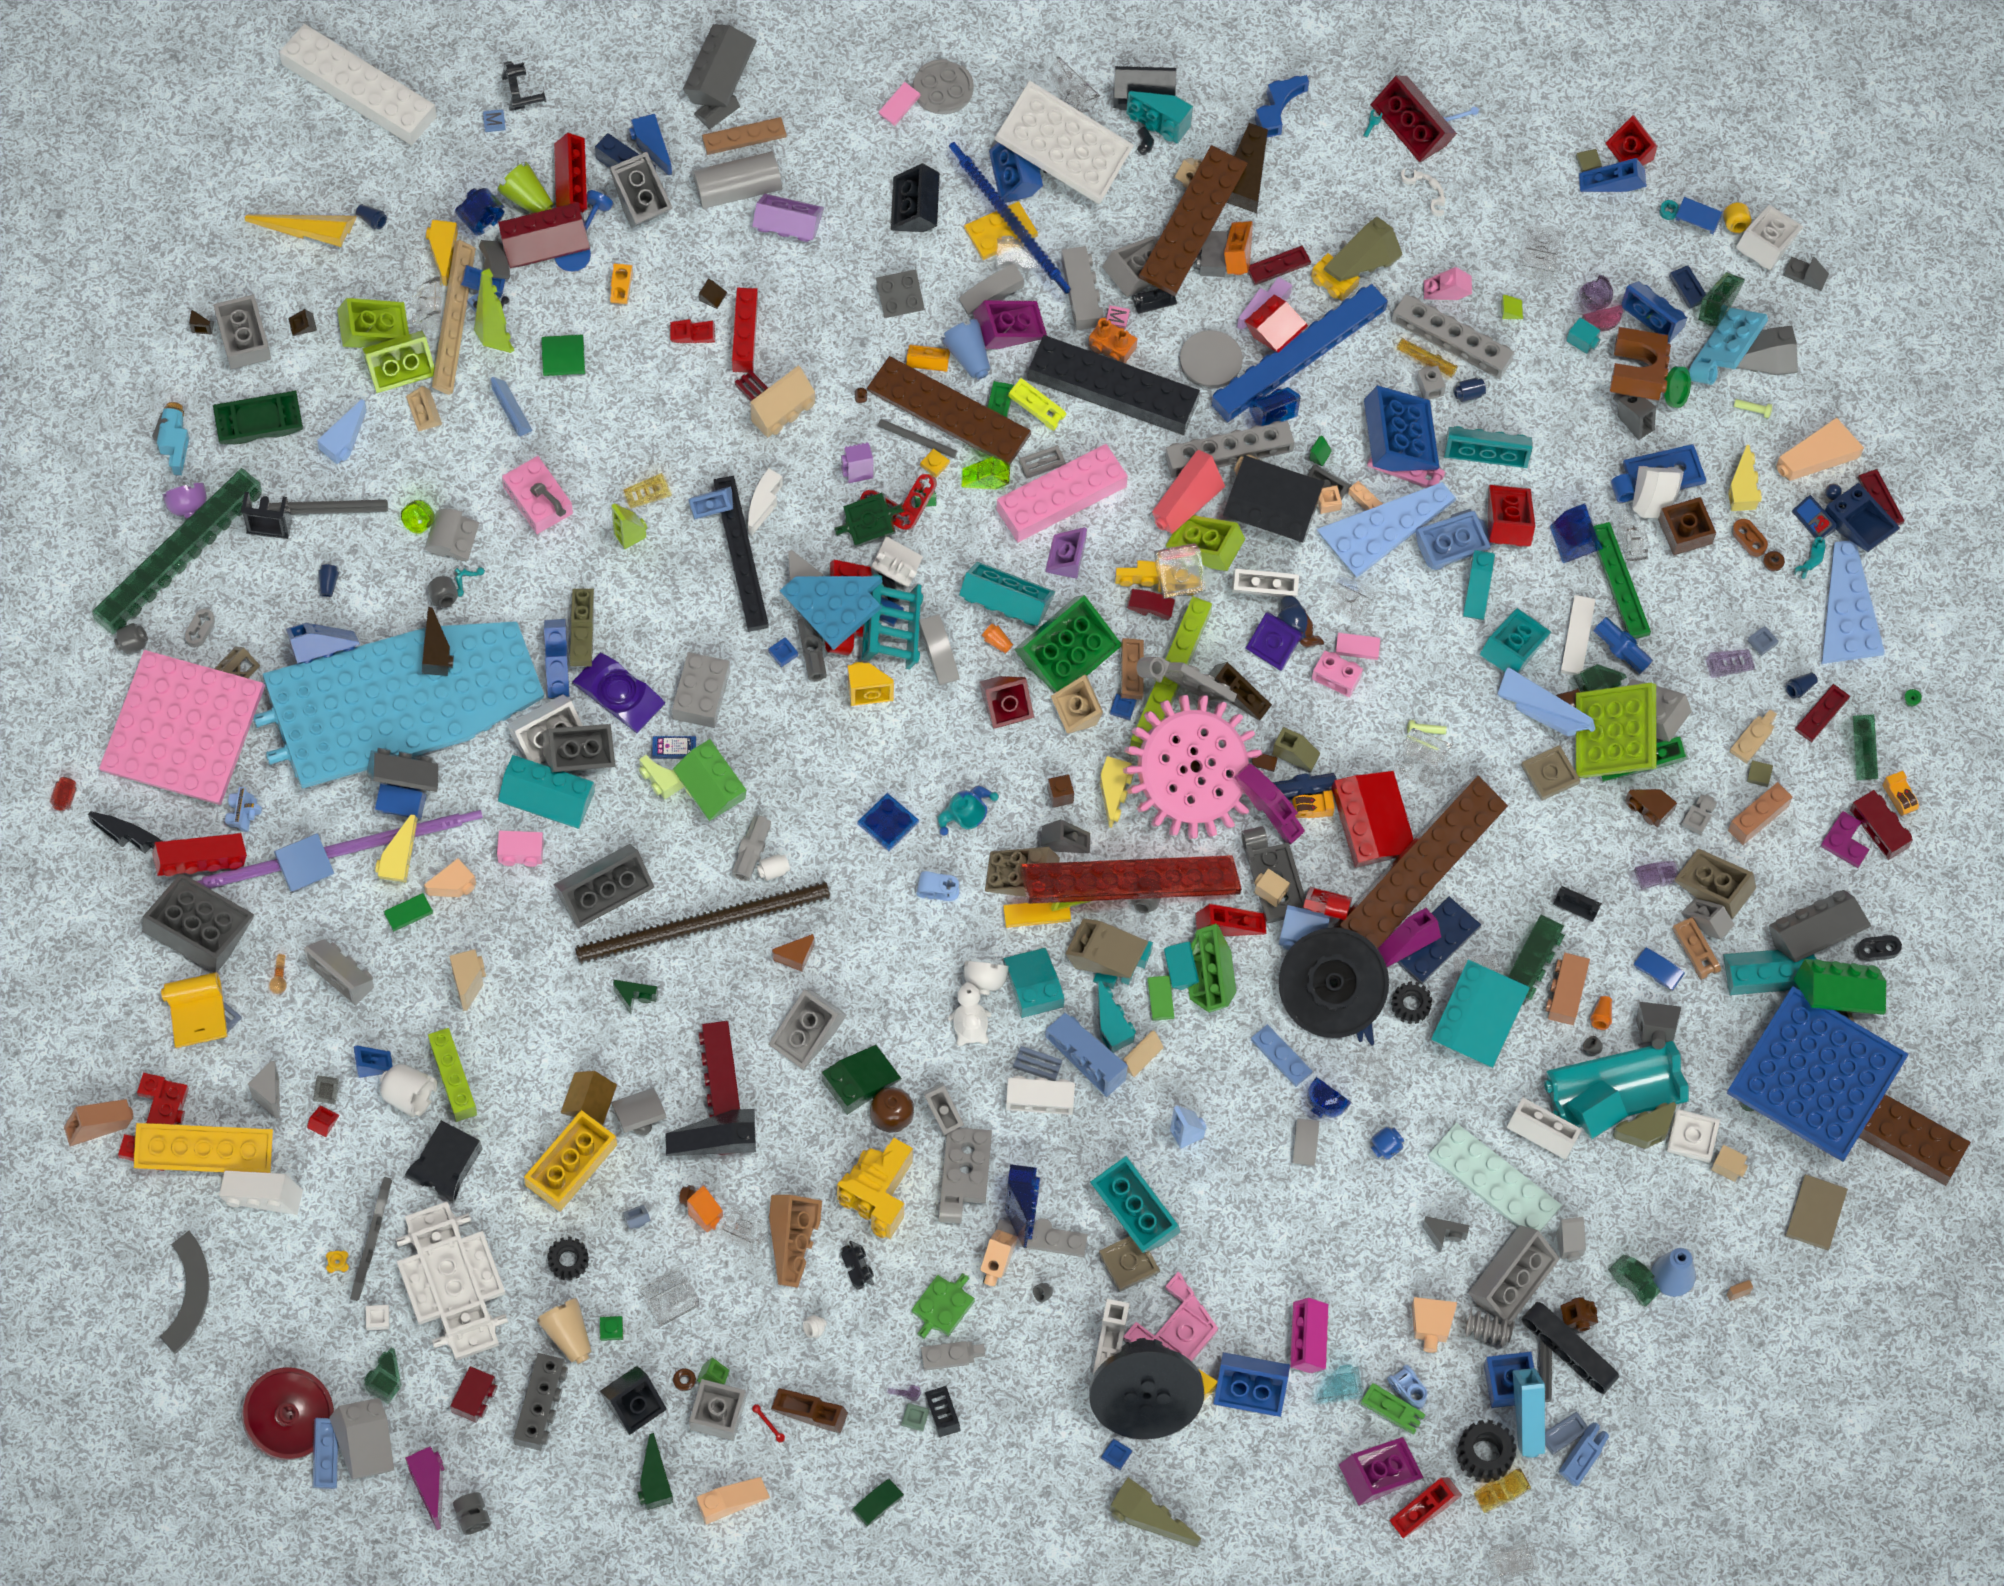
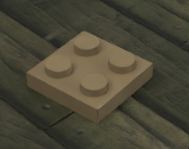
(1550, 772)
(1128, 1264)

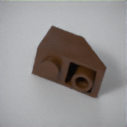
(1652, 804)

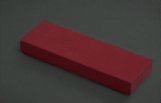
(1279, 265)
(1876, 487)
(1822, 713)

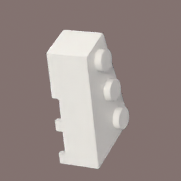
(261, 1191)

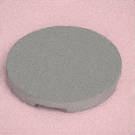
(943, 86)
(1211, 359)

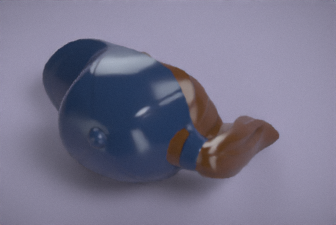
(1296, 617)

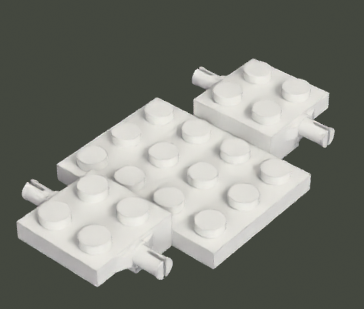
(451, 1280)

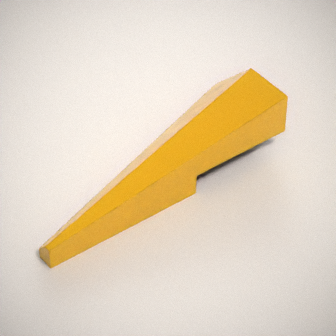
(325, 228)

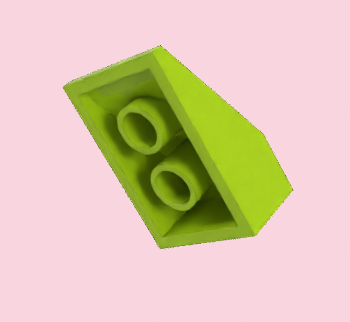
(371, 321)
(1215, 538)

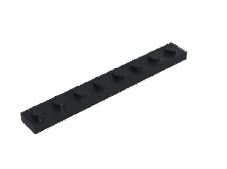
(742, 559)

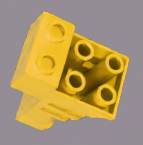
(873, 1183)

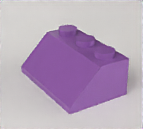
(787, 217)

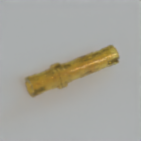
(1406, 346)

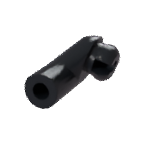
(1147, 141)

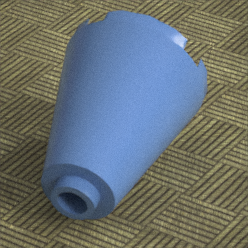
(968, 348)
(1674, 1272)

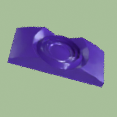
(619, 692)

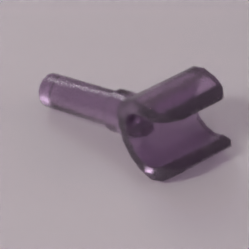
(912, 1394)

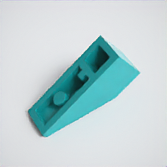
(1479, 584)

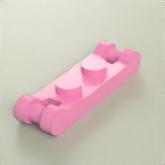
(1416, 477)

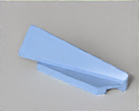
(1543, 705)

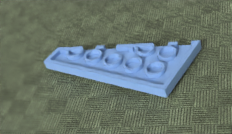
(1375, 532)
(1850, 616)

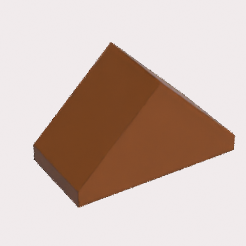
(795, 953)

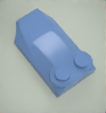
(1452, 539)

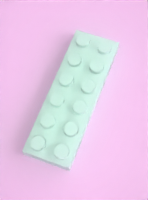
(1494, 1179)

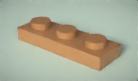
(1131, 682)

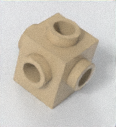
(1187, 171)

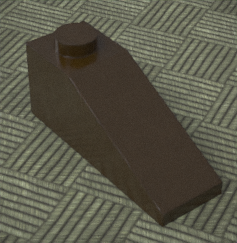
(436, 648)
(1247, 696)

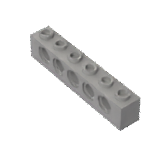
(1458, 346)
(1237, 439)

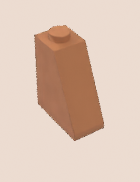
(97, 1120)

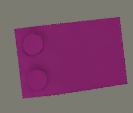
(1009, 323)
(1380, 1470)
(427, 1475)

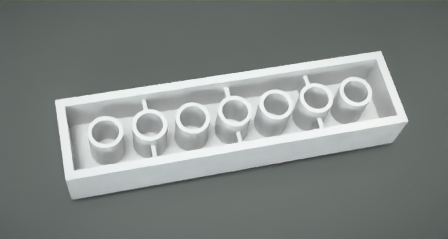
(358, 84)

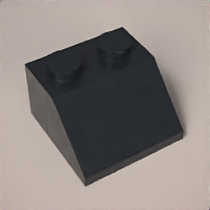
(633, 1399)

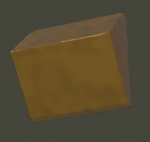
(591, 1094)

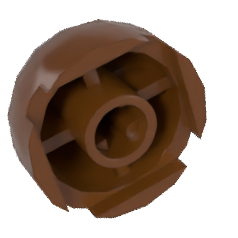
(892, 1109)

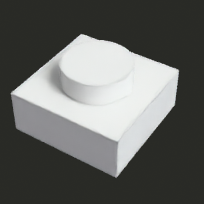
(377, 1317)

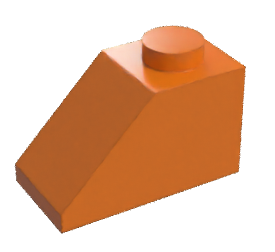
(704, 1209)

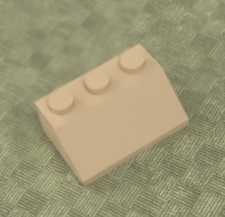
(782, 402)

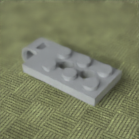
(1185, 676)
(963, 1187)

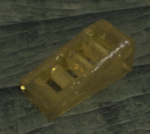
(657, 495)

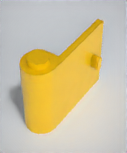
(194, 1007)

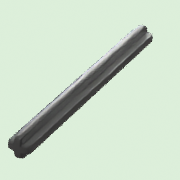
(334, 507)

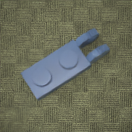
(1584, 1454)

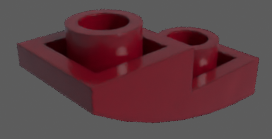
(1150, 602)

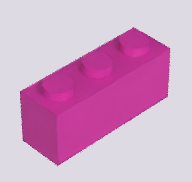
(1309, 1335)

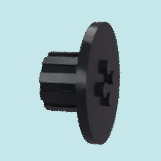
(1307, 987)
(1146, 1391)

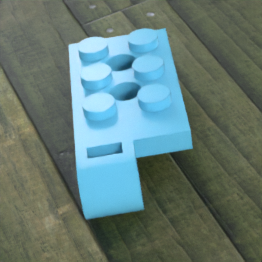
(1723, 354)

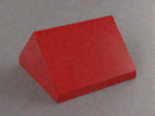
(1632, 142)

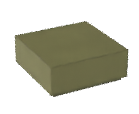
(1588, 160)
(1760, 773)

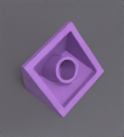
(1067, 553)

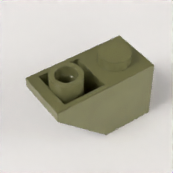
(1295, 749)

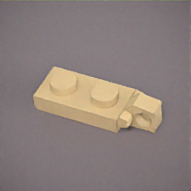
(1754, 737)

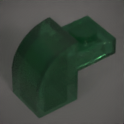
(1636, 1277)

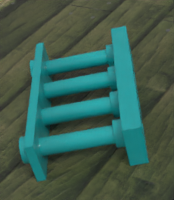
(873, 628)

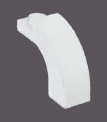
(1112, 1331)

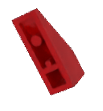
(1231, 920)
(1426, 1506)

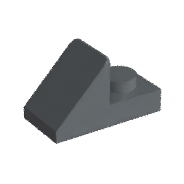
(1810, 274)
(1439, 1228)

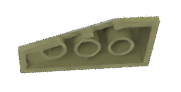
(1369, 249)
(1136, 1508)

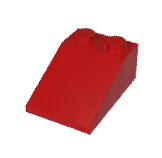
(1510, 515)

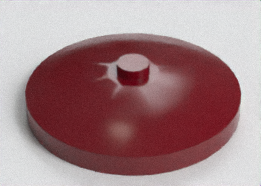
(282, 1411)

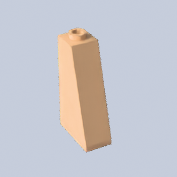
(1820, 451)

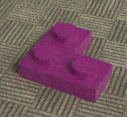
(1840, 840)

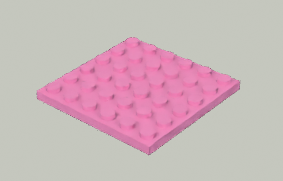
(182, 727)

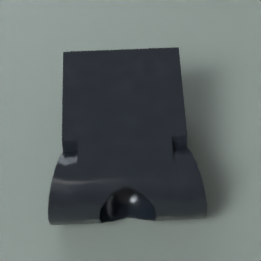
(445, 1160)

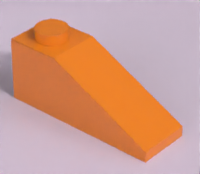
(1238, 248)

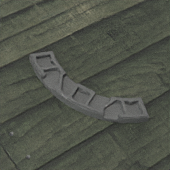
(371, 1239)
(195, 1295)

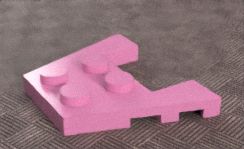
(1186, 1329)

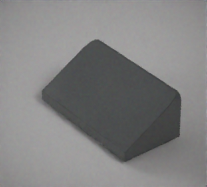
(713, 115)
(1330, 479)

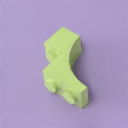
(663, 780)

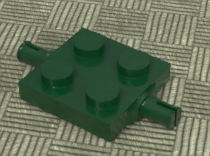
(869, 519)

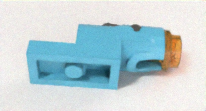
(171, 436)

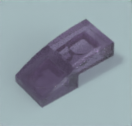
(1656, 874)

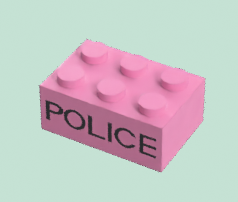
(537, 510)

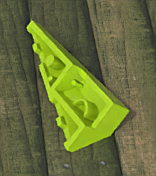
(490, 318)

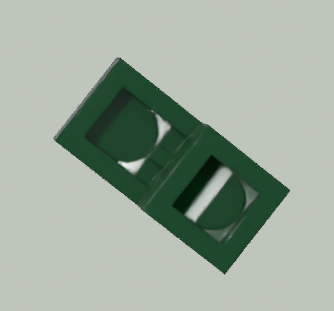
(877, 1502)

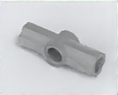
(751, 847)

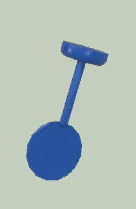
(579, 260)

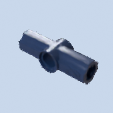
(1306, 785)

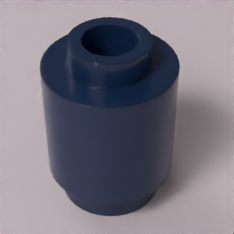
(1469, 389)

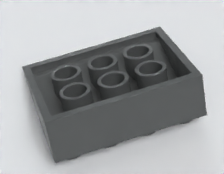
(197, 922)

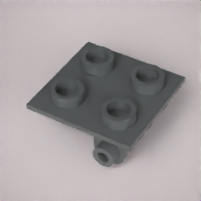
(900, 293)

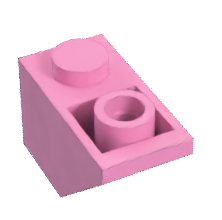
(1448, 285)

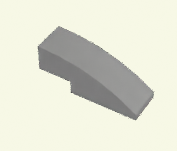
(993, 288)
(939, 649)

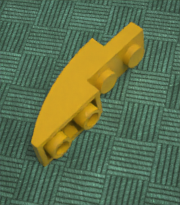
(1144, 574)

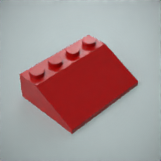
(1372, 817)

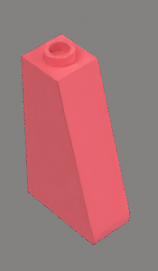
(1189, 492)

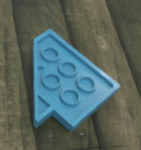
(834, 603)

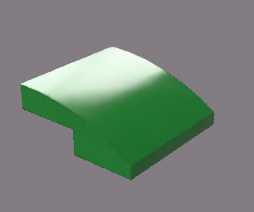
(563, 355)

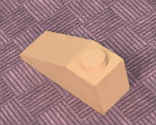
(731, 1499)

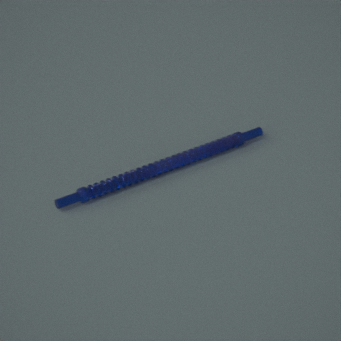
(1002, 208)

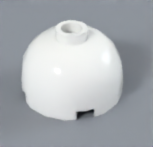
(985, 976)

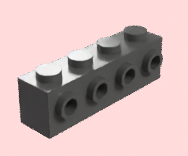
(540, 1401)

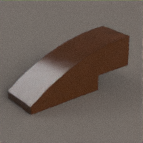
(810, 1410)

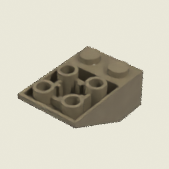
(1005, 865)
(1105, 949)

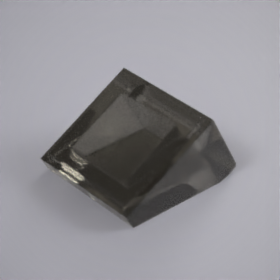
(326, 1089)

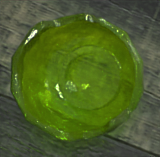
(416, 511)

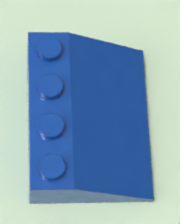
(1400, 431)

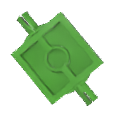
(943, 1305)

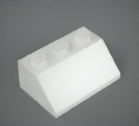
(528, 728)

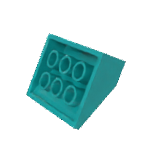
(1480, 1013)

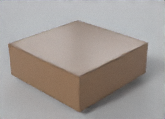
(1739, 1290)

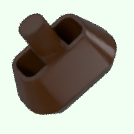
(860, 395)

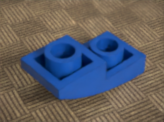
(1659, 968)

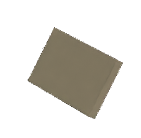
(1816, 1212)

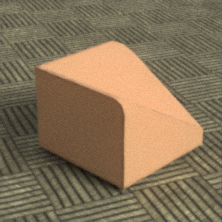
(1329, 500)

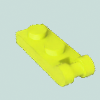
(1037, 404)

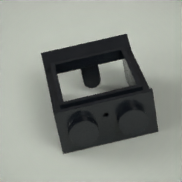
(265, 521)

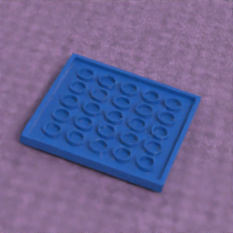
(1817, 1074)

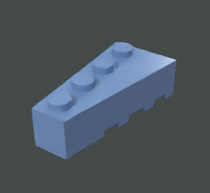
(1087, 1054)

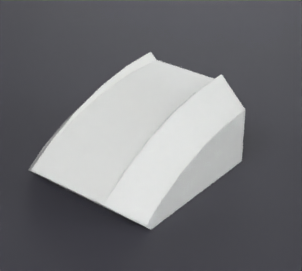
(1656, 490)

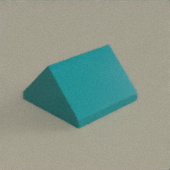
(1598, 1109)

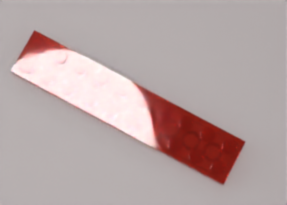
(1130, 879)

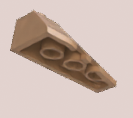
(791, 1227)

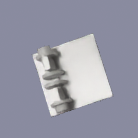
(897, 562)

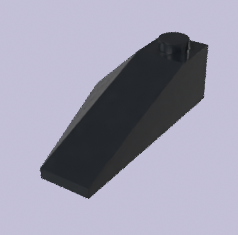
(719, 1134)

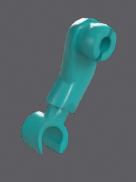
(1816, 557)

